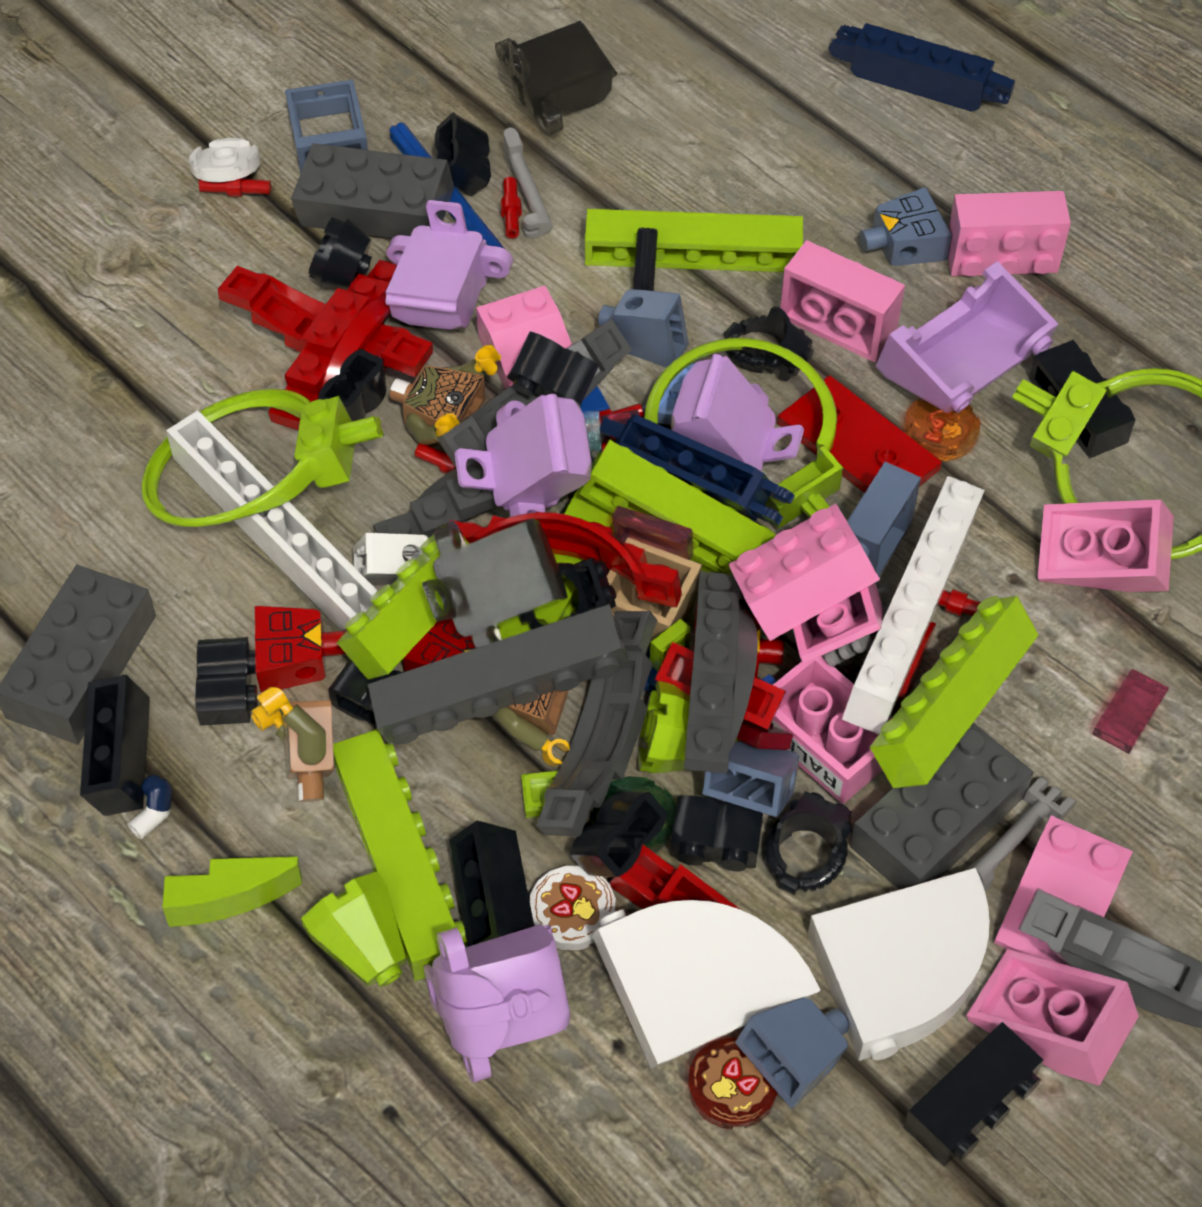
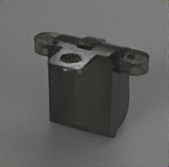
(557, 73)
(493, 579)

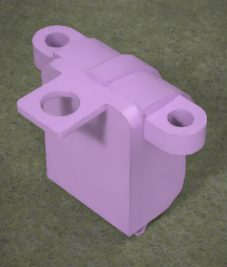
(441, 271)
(730, 414)
(532, 455)
(497, 993)

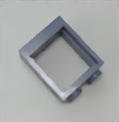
(336, 99)
(885, 513)

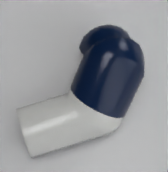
(157, 806)

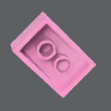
(512, 318)
(1107, 545)
(840, 624)
(1069, 866)
(1059, 1011)

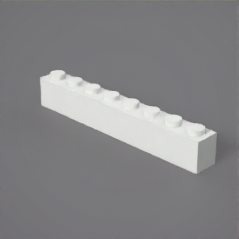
(281, 531)
(913, 606)

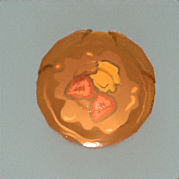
(941, 433)

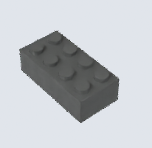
(372, 189)
(79, 640)
(927, 828)

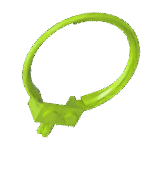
(1073, 407)
(322, 447)
(810, 483)

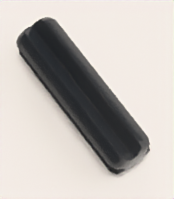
(645, 259)

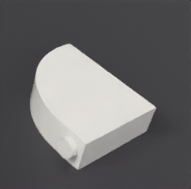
(903, 959)
(697, 972)

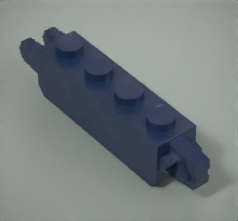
(921, 67)
(700, 466)

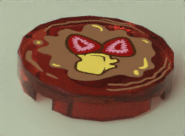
(728, 1086)

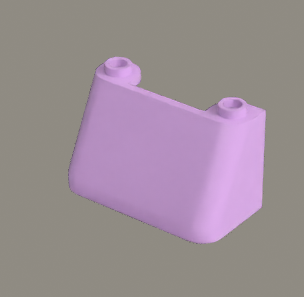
(968, 342)

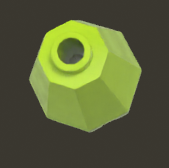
(664, 730)
(359, 930)

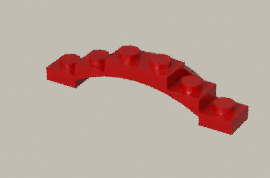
(292, 312)
(336, 333)
(593, 540)

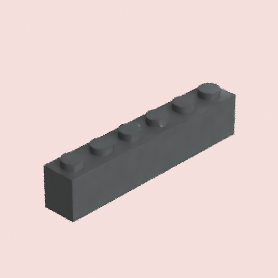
(498, 675)

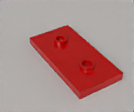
(861, 438)

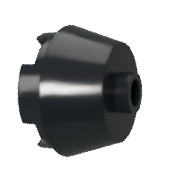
(340, 255)

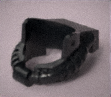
(779, 326)
(592, 587)
(813, 815)

